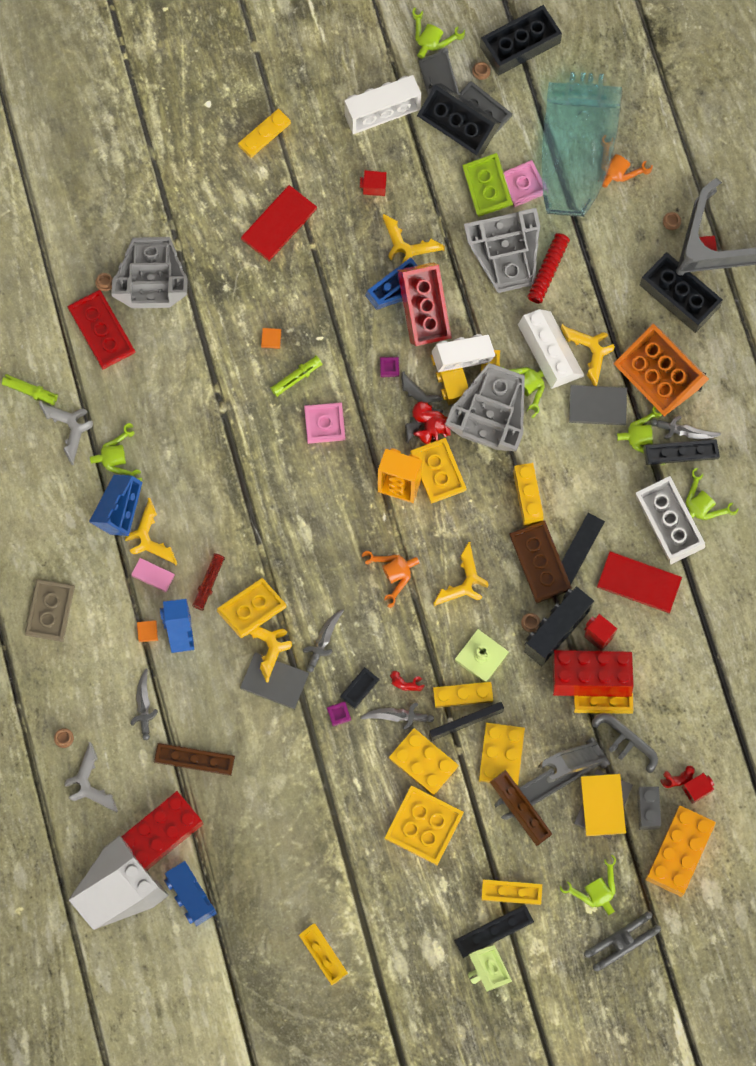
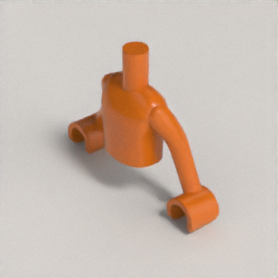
(618, 168)
(395, 571)

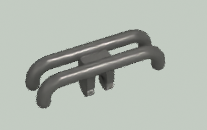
(627, 734)
(622, 941)

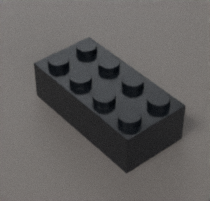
(520, 40)
(458, 119)
(680, 294)
(558, 626)

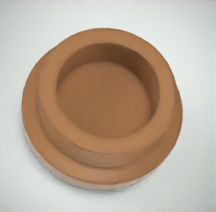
(481, 70)
(672, 221)
(104, 282)
(530, 622)
(63, 738)

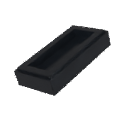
(359, 688)

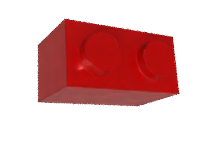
(599, 631)

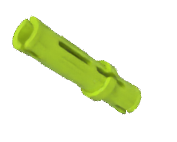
(303, 371)
(37, 393)

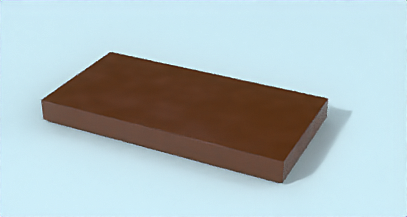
(540, 561)

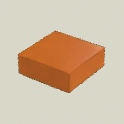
(271, 338)
(147, 631)

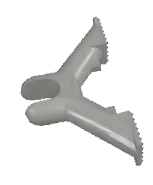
(71, 420)
(86, 789)

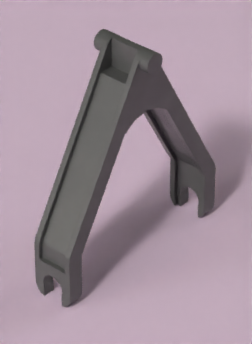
(696, 255)
(565, 769)

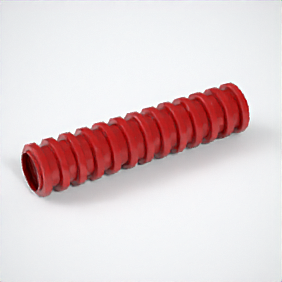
(548, 268)

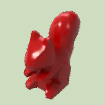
(433, 421)

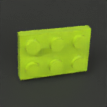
(487, 184)

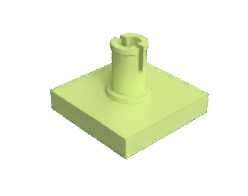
(481, 656)
(489, 968)

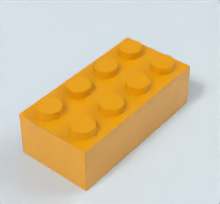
(399, 475)
(680, 851)

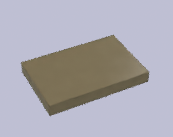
(50, 610)

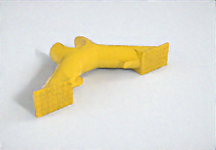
(401, 246)
(597, 351)
(146, 543)
(471, 579)
(274, 648)

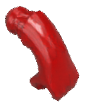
(398, 682)
(684, 777)

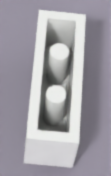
(463, 352)

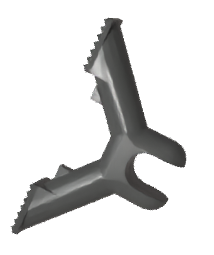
(415, 392)

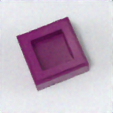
(389, 366)
(338, 713)

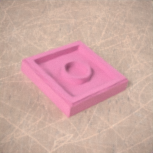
(524, 183)
(324, 423)

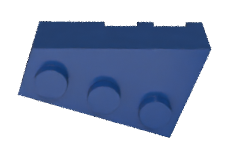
(388, 289)
(118, 505)
(177, 621)
(189, 894)

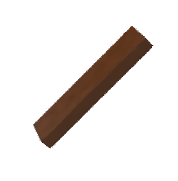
(194, 759)
(521, 808)

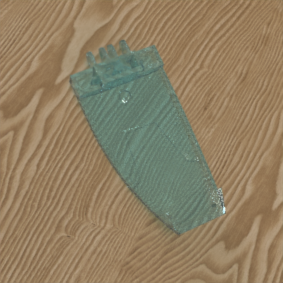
(578, 143)

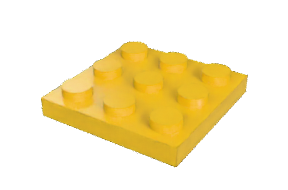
(424, 825)

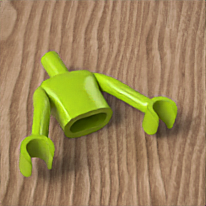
(431, 36)
(532, 382)
(638, 433)
(114, 455)
(702, 503)
(598, 891)

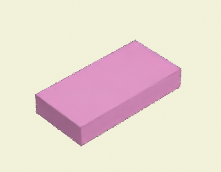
(153, 575)

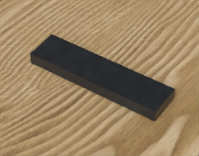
(681, 452)
(581, 545)
(466, 721)
(494, 931)

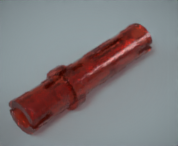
(205, 588)

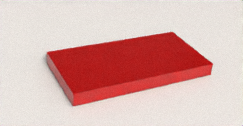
(279, 223)
(101, 329)
(639, 582)

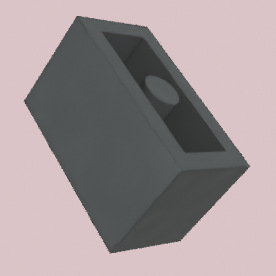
(649, 808)

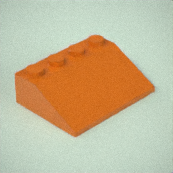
(660, 370)

